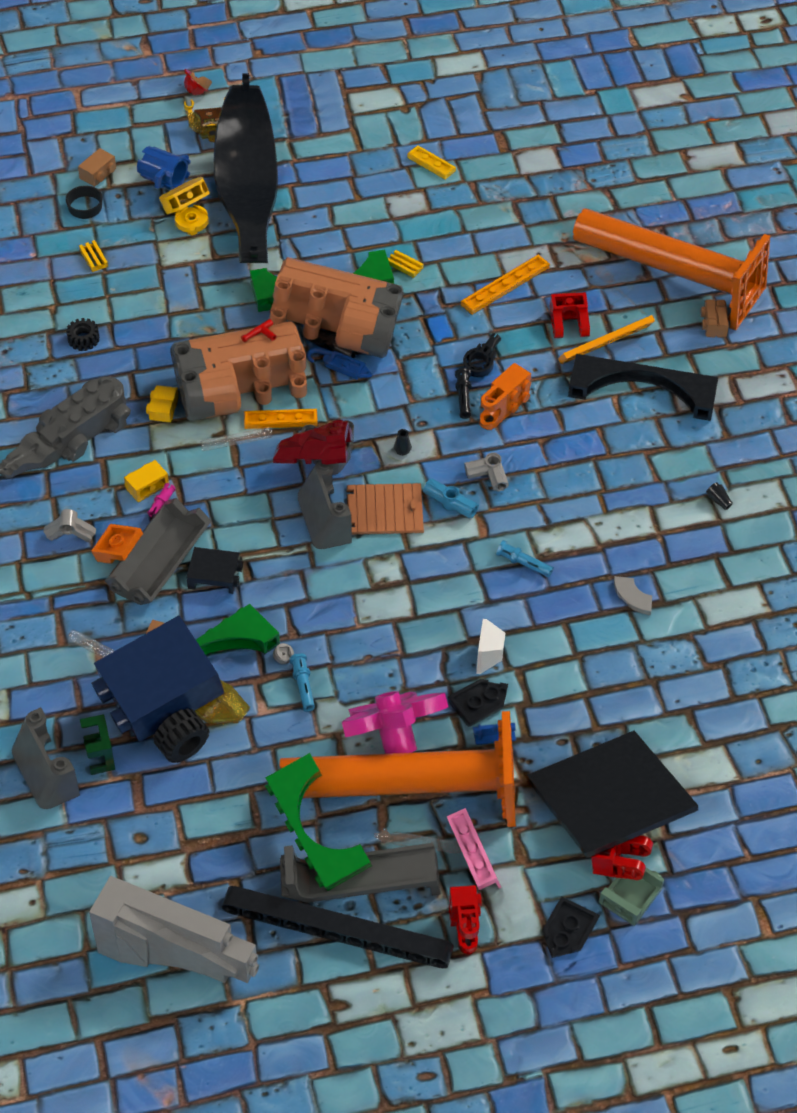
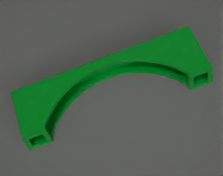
(263, 282)
(241, 631)

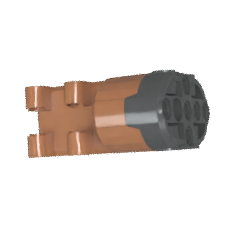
(338, 301)
(221, 367)

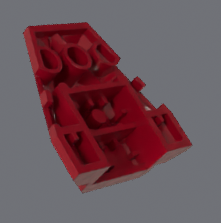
(321, 443)

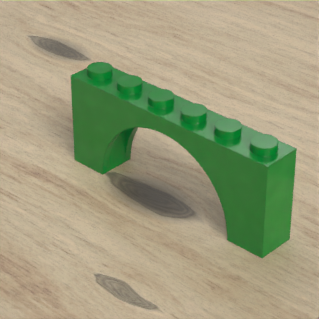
(331, 865)

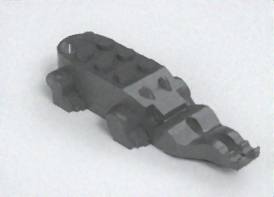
(70, 426)

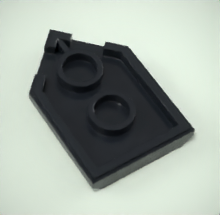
(478, 700)
(568, 927)

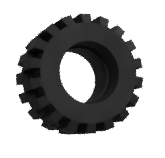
(181, 735)

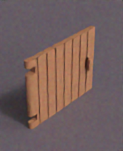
(385, 508)

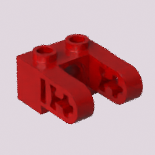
(567, 307)
(612, 865)
(465, 914)

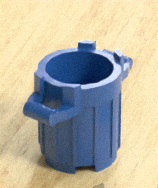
(163, 167)

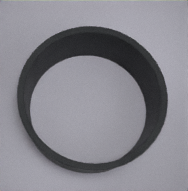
(83, 191)

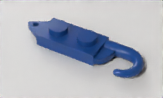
(341, 363)

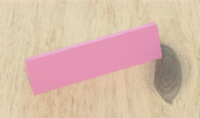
(472, 849)

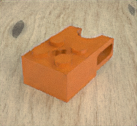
(505, 395)

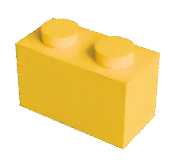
(146, 480)

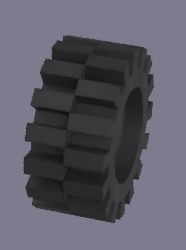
(82, 327)

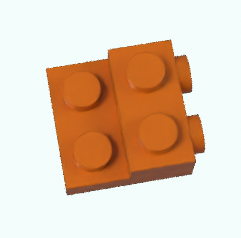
(116, 543)

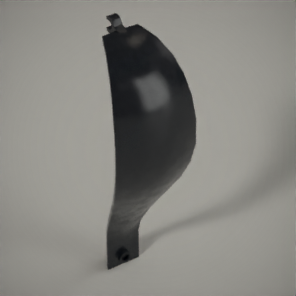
(246, 167)

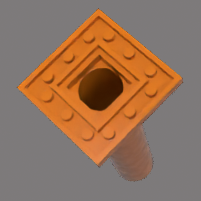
(741, 279)
(421, 772)

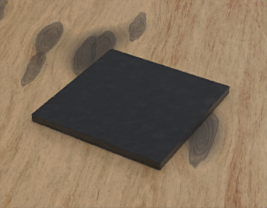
(611, 793)

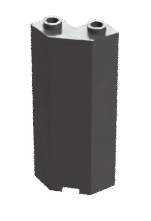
(158, 552)

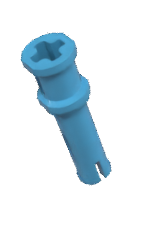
(516, 555)
(301, 674)

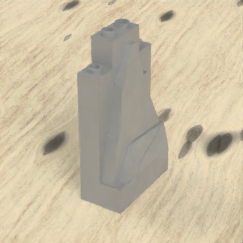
(151, 929)

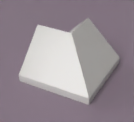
(490, 646)

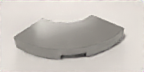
(632, 595)

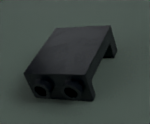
(214, 568)

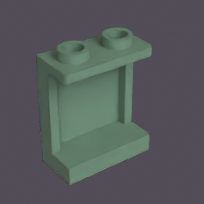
(632, 897)

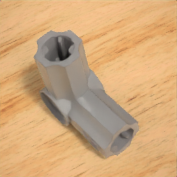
(484, 467)
(69, 524)

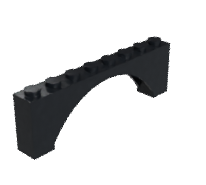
(693, 389)

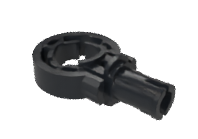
(485, 353)

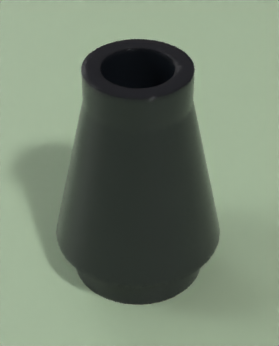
(402, 443)
(719, 495)

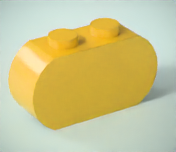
(184, 195)

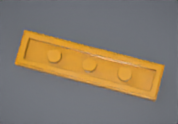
(280, 418)

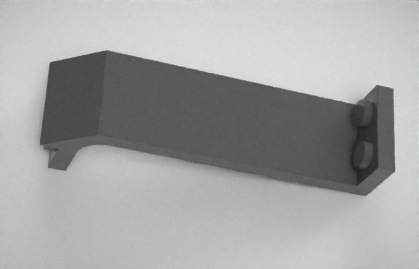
(390, 871)

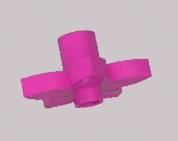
(393, 717)

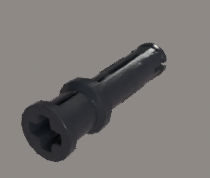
(463, 387)

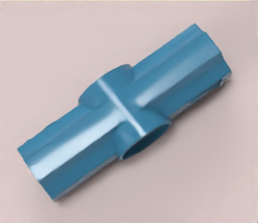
(451, 498)

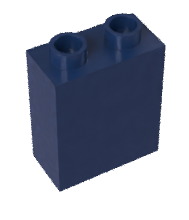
(156, 678)

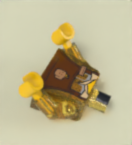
(203, 121)

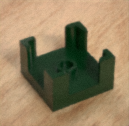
(98, 744)

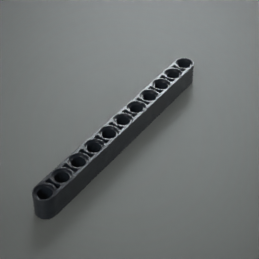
(338, 927)

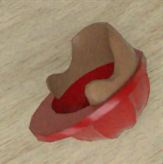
(196, 85)

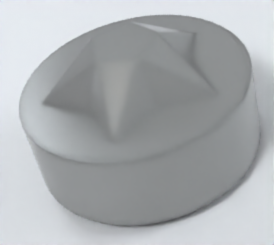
(283, 653)

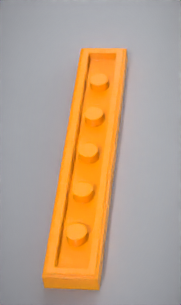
(505, 284)
(606, 339)

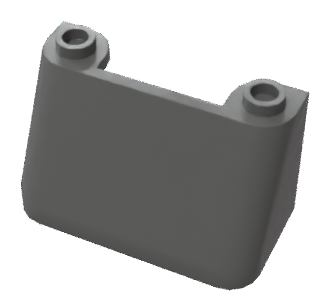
(326, 522)
(48, 780)

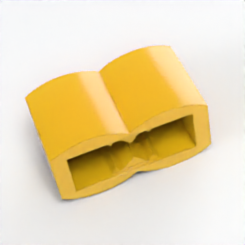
(162, 403)

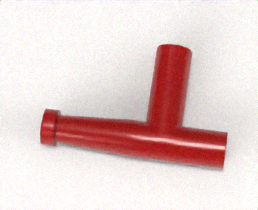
(262, 328)

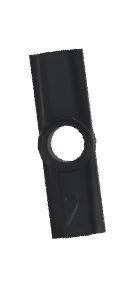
(328, 342)

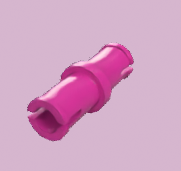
(160, 499)

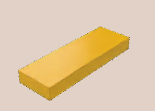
(431, 162)

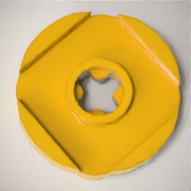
(193, 226)

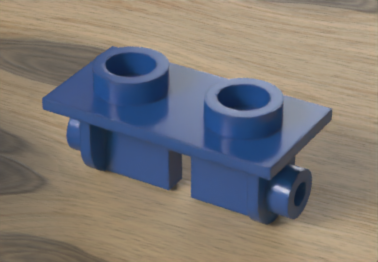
(489, 734)

